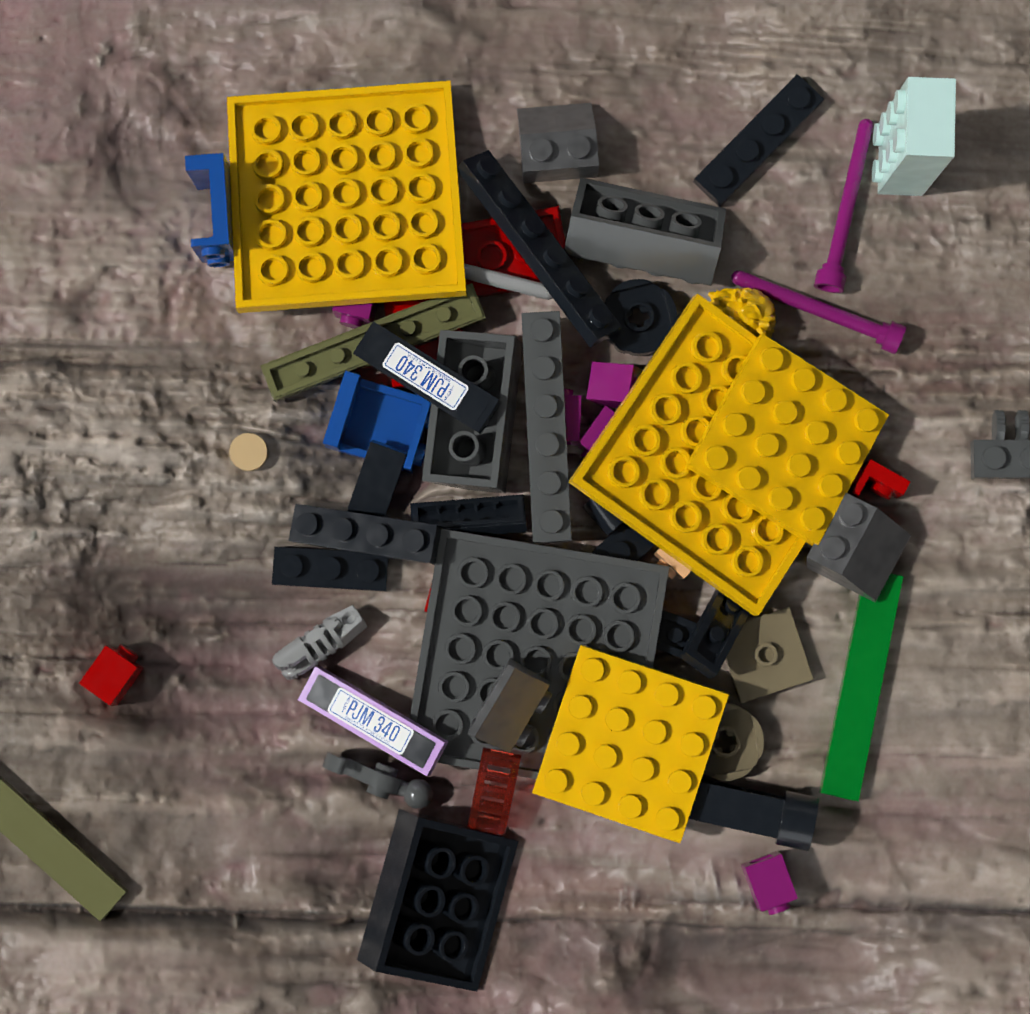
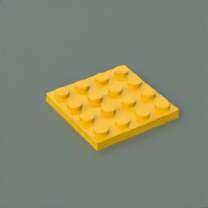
(787, 440)
(630, 743)

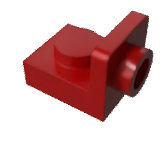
(882, 480)

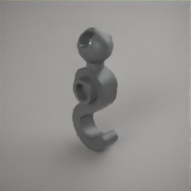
(382, 780)

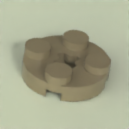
(742, 754)

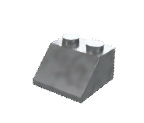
(558, 142)
(859, 548)
(510, 706)

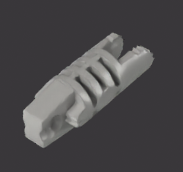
(318, 643)

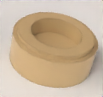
(248, 452)

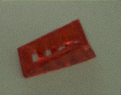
(487, 814)

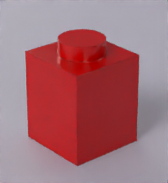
(112, 674)

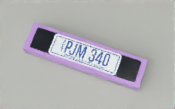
(373, 720)

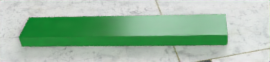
(860, 692)

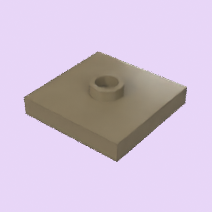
(767, 656)

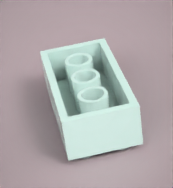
(915, 136)

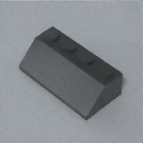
(645, 231)
(454, 451)

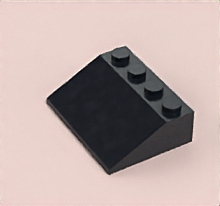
(437, 901)

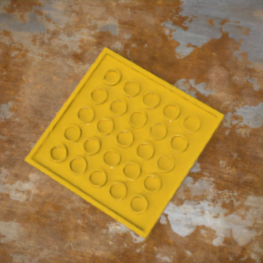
(345, 197)
(642, 456)

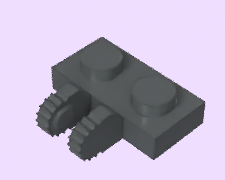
(1002, 457)

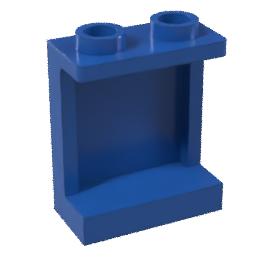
(213, 173)
(377, 413)

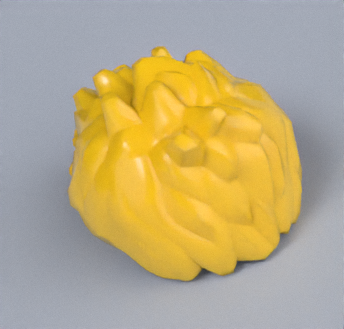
(747, 308)

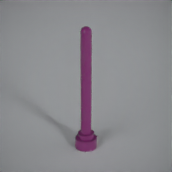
(831, 275)
(886, 335)

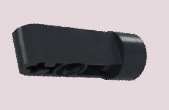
(785, 817)

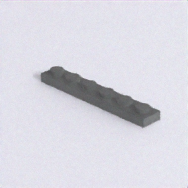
(546, 427)

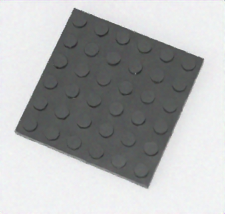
(526, 605)

